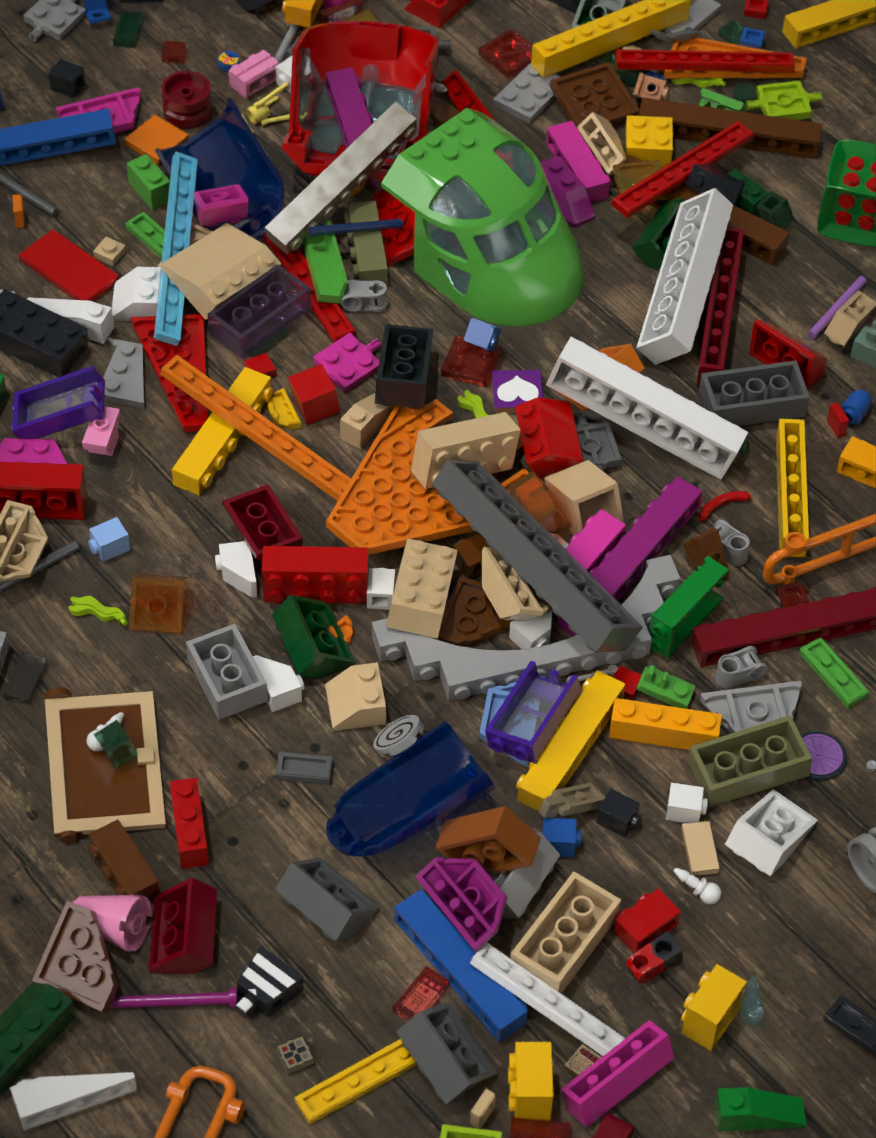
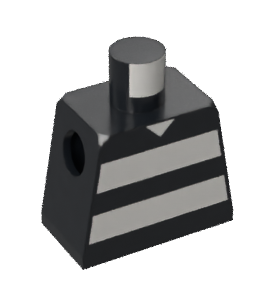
(267, 985)

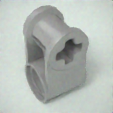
(362, 296)
(734, 543)
(739, 668)

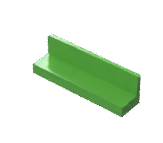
(325, 267)

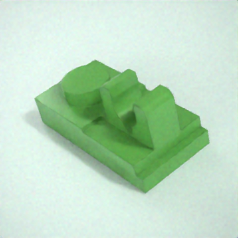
(720, 101)
(665, 687)

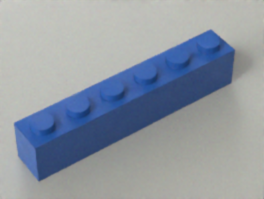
(56, 136)
(451, 957)

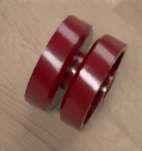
(186, 99)

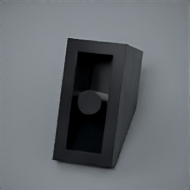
(706, 177)

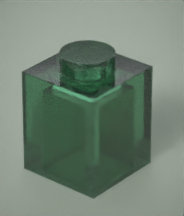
(775, 210)
(115, 744)

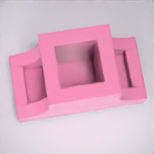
(103, 434)

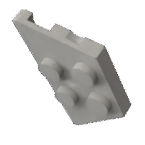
(753, 705)

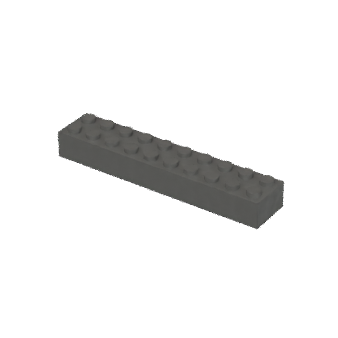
(537, 556)

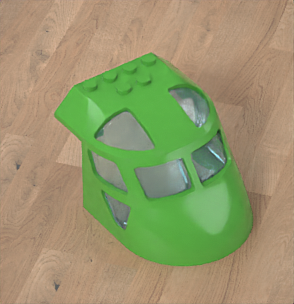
(487, 223)

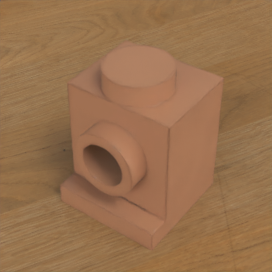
(643, 83)

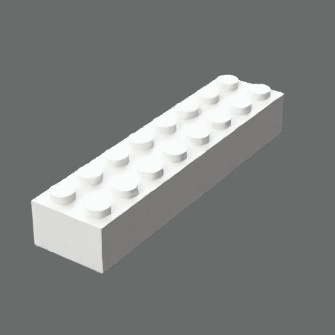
(685, 277)
(646, 408)

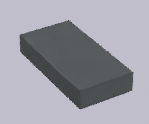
(304, 768)

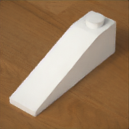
(89, 314)
(59, 1096)

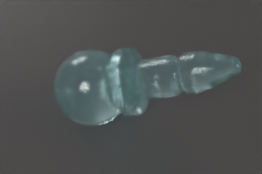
(752, 1005)

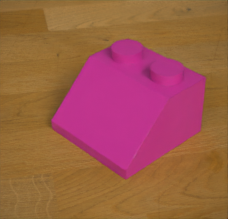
(221, 205)

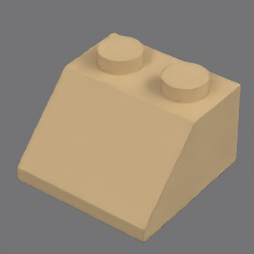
(356, 698)

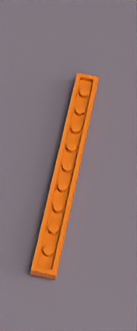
(256, 427)

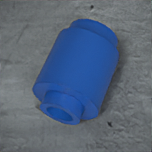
(857, 406)

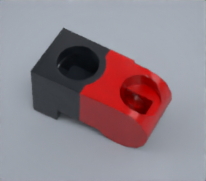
(655, 958)

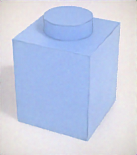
(109, 539)

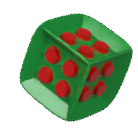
(850, 194)

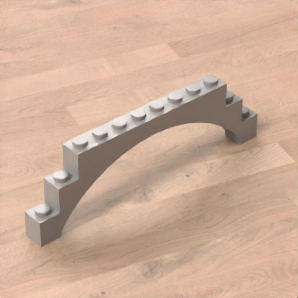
(473, 671)

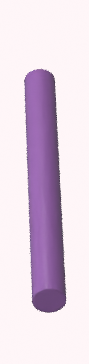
(828, 316)

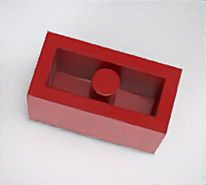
(646, 920)

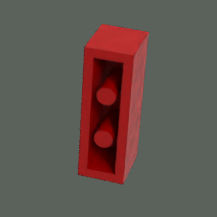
(189, 823)

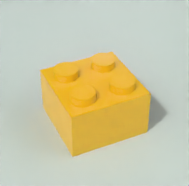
(649, 139)
(713, 1006)
(531, 1080)

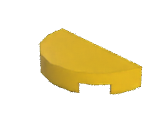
(282, 411)

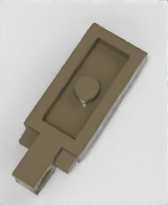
(571, 801)

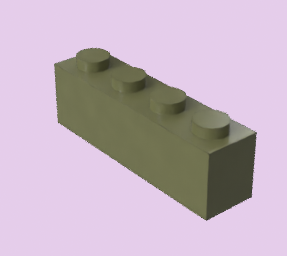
(367, 246)

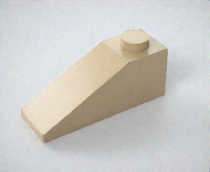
(602, 141)
(850, 318)
(363, 421)

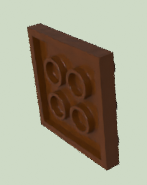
(594, 91)

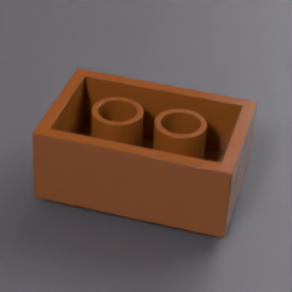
(492, 838)

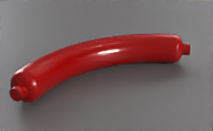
(722, 499)

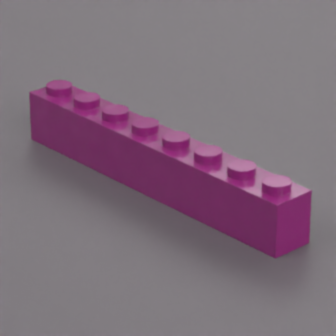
(645, 539)

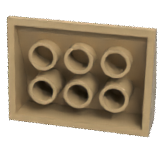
(218, 267)

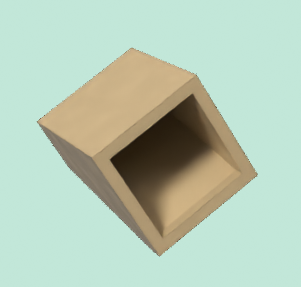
(583, 492)

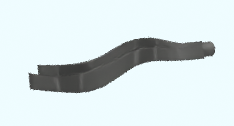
(687, 33)

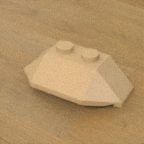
(20, 541)
(507, 591)

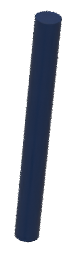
(355, 227)

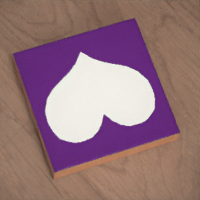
(514, 388)

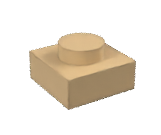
(109, 251)

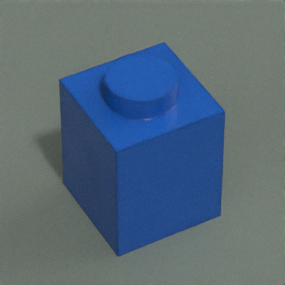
(562, 835)

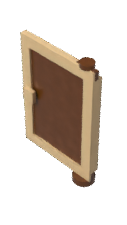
(84, 782)

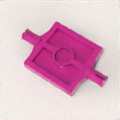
(349, 361)

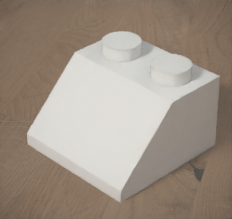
(136, 294)

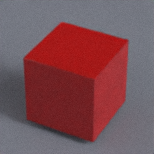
(314, 394)

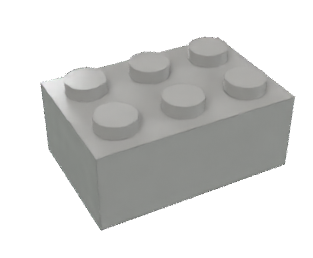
(227, 671)

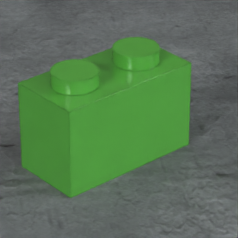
(148, 181)

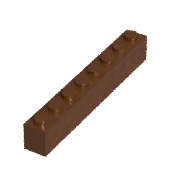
(771, 132)
(759, 237)

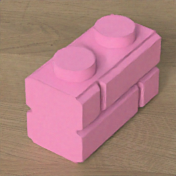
(253, 74)

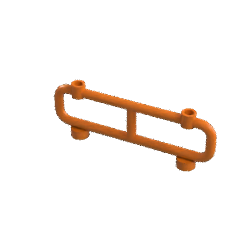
(796, 543)
(228, 1109)

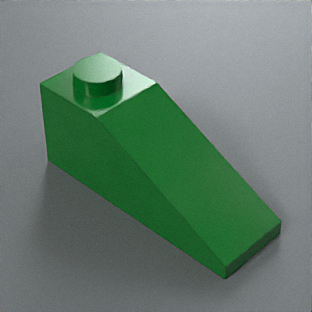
(757, 1110)

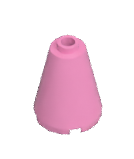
(120, 918)

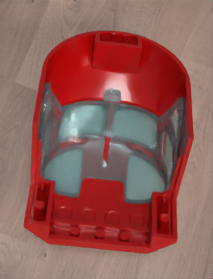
(393, 67)

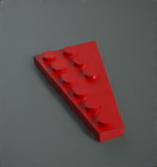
(190, 348)

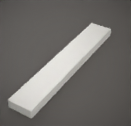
(546, 999)

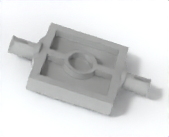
(53, 18)

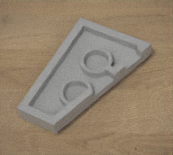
(125, 375)

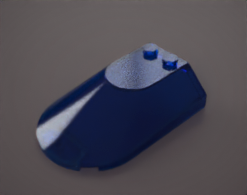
(231, 156)
(408, 795)

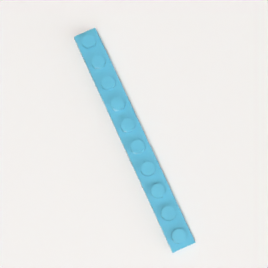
(176, 239)

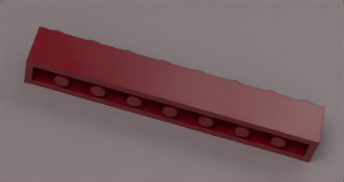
(721, 304)
(786, 626)

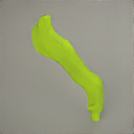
(700, 82)
(472, 403)
(90, 605)

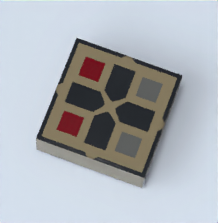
(295, 1054)

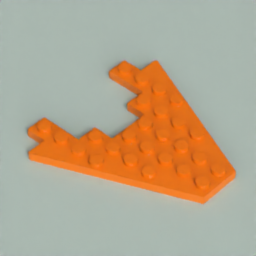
(386, 499)

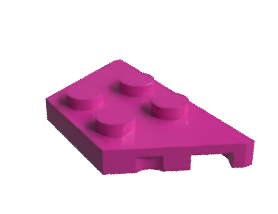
(122, 106)
(30, 451)

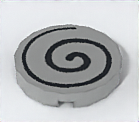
(398, 735)

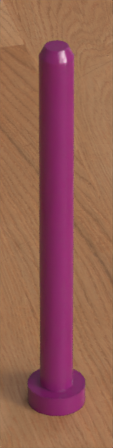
(176, 999)

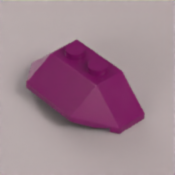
(568, 192)
(466, 897)

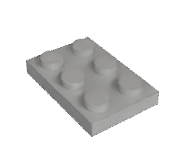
(526, 95)

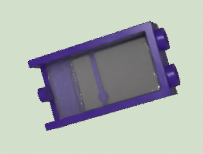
(58, 404)
(531, 713)

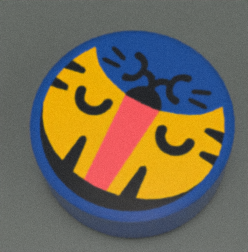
(227, 60)

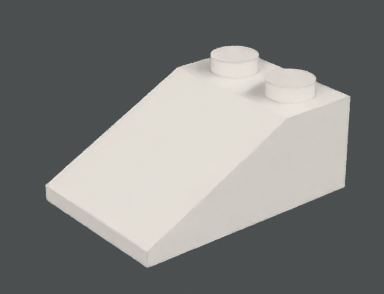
(770, 832)

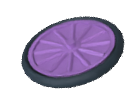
(827, 755)

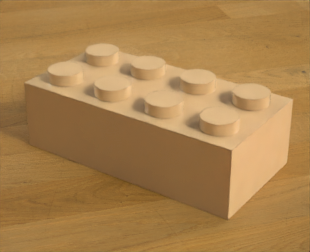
(483, 439)
(421, 588)
(567, 932)

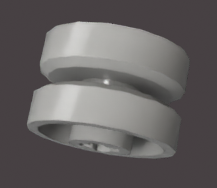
(863, 858)

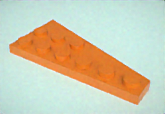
(701, 44)

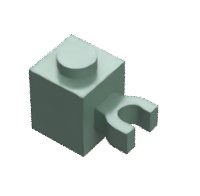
(865, 346)

